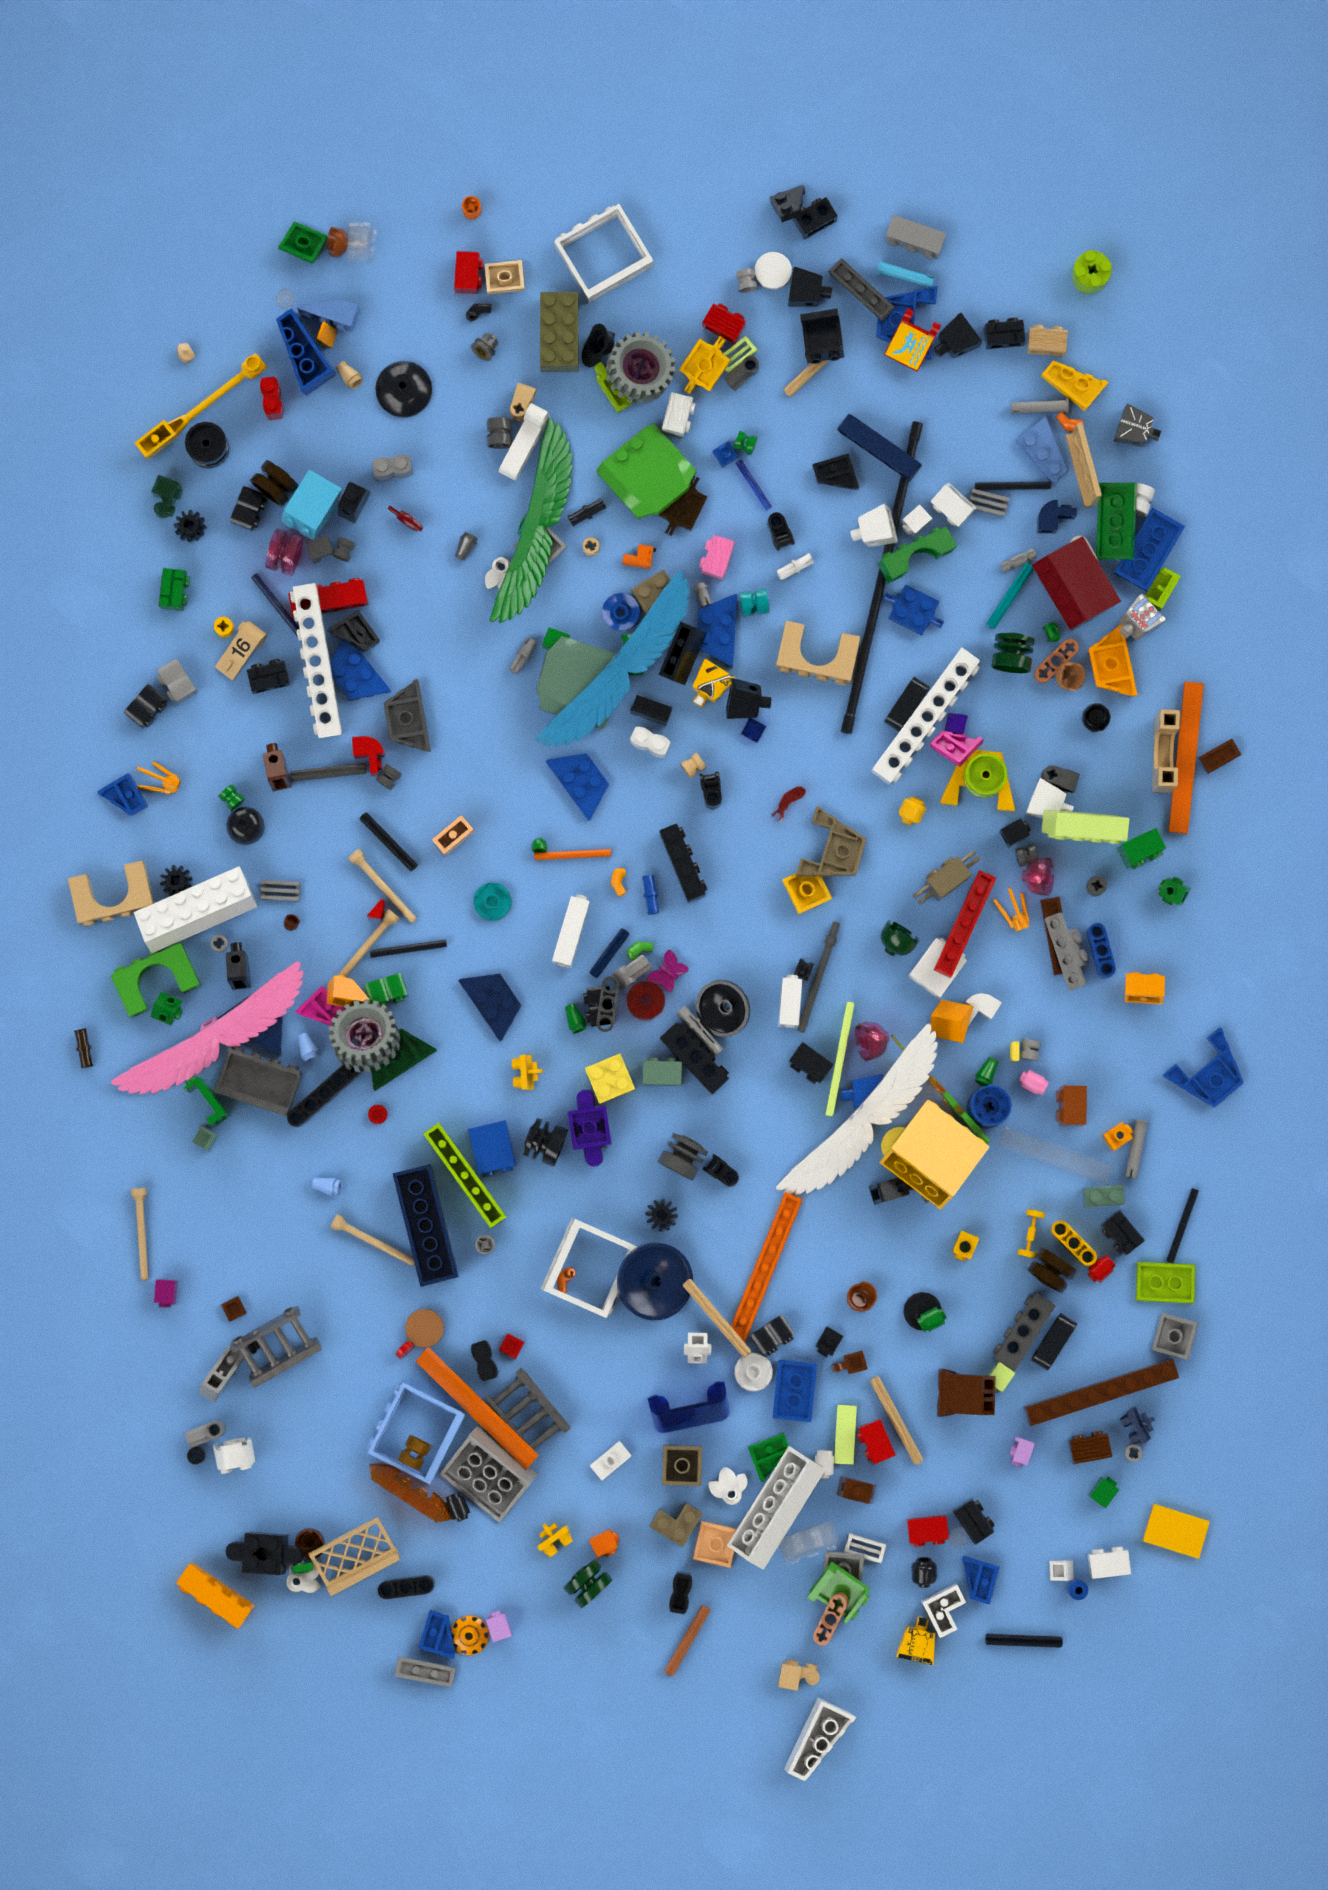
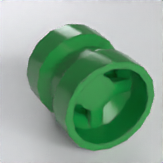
(749, 444)
(231, 797)

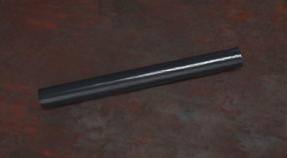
(1012, 485)
(408, 948)
(1182, 1225)

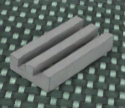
(991, 496)
(279, 890)

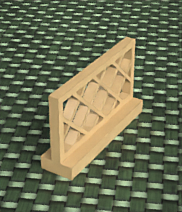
(1083, 466)
(360, 1571)

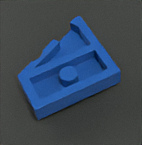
(124, 795)
(980, 1579)
(437, 1635)

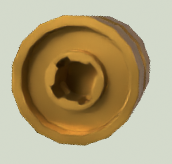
(418, 1446)

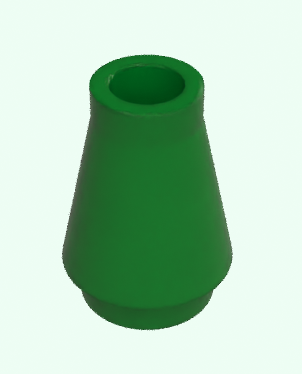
(575, 1020)
(986, 1073)

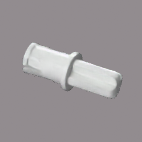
(795, 566)

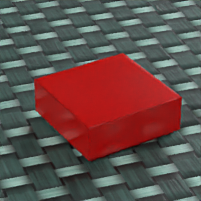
(511, 1346)

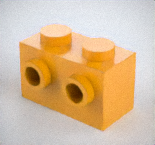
(1144, 988)

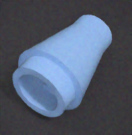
(308, 1050)
(329, 1186)

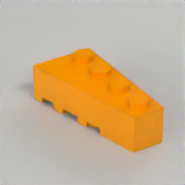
(215, 1595)

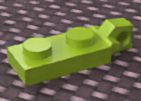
(617, 403)

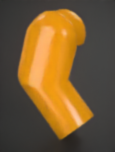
(616, 880)

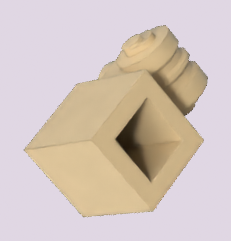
(792, 1673)

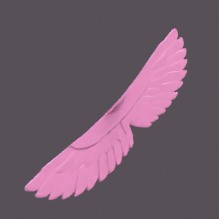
(233, 1028)

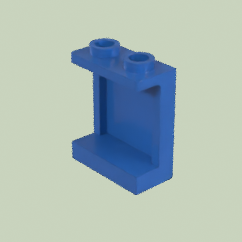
(492, 1148)

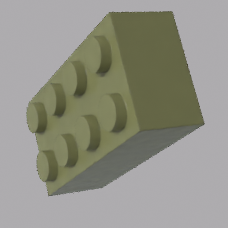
(559, 332)

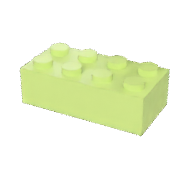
(1085, 826)

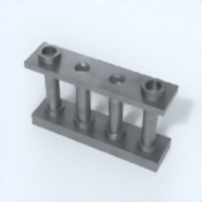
(275, 1364)
(533, 1395)

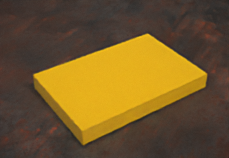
(1176, 1531)

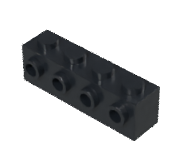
(680, 858)

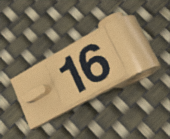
(236, 655)

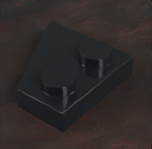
(836, 472)

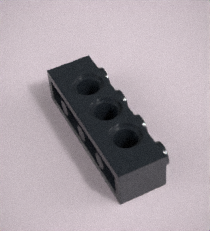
(711, 1083)

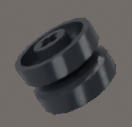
(201, 435)

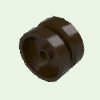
(274, 483)
(1051, 1271)

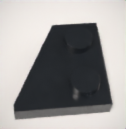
(788, 203)
(355, 632)

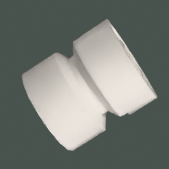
(1144, 496)

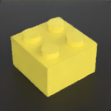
(610, 1079)

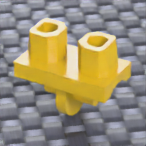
(528, 1070)
(547, 1545)

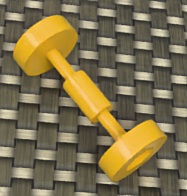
(1031, 1233)

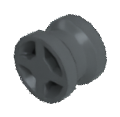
(1093, 886)

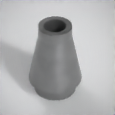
(466, 545)

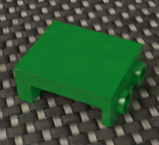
(220, 1111)

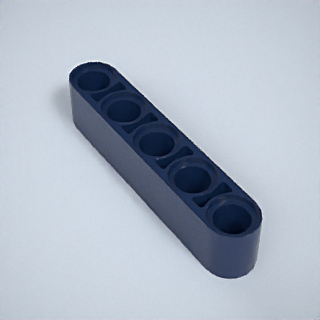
(879, 447)

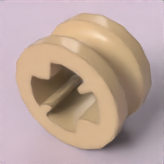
(587, 551)

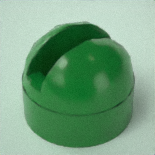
(539, 845)

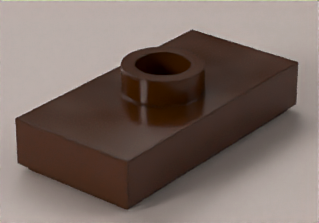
(1220, 756)

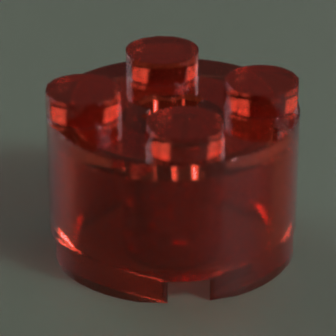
(640, 991)

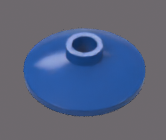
(620, 602)

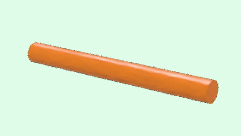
(572, 854)

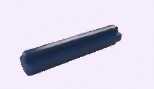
(609, 953)

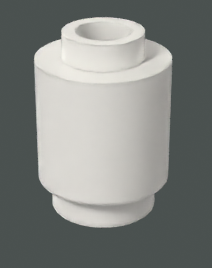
(826, 1460)

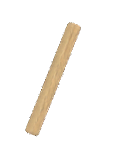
(717, 1318)
(896, 1420)

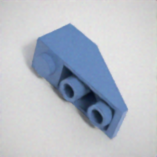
(334, 312)

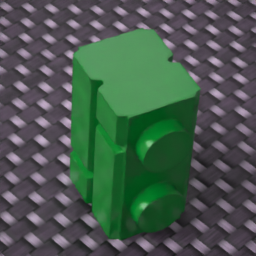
(173, 589)

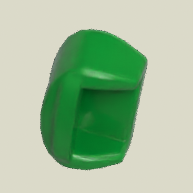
(1052, 632)

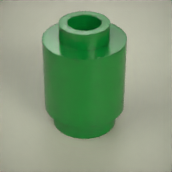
(932, 1319)

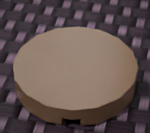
(424, 1328)

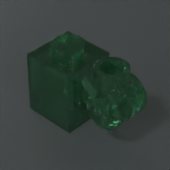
(169, 492)

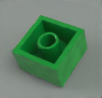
(1143, 847)

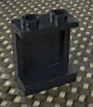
(822, 336)

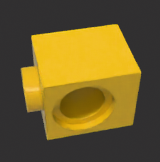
(971, 1240)

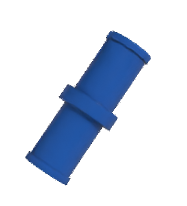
(650, 894)

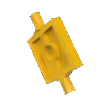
(705, 365)

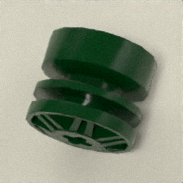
(1012, 655)

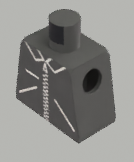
(1135, 427)

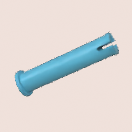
(905, 274)

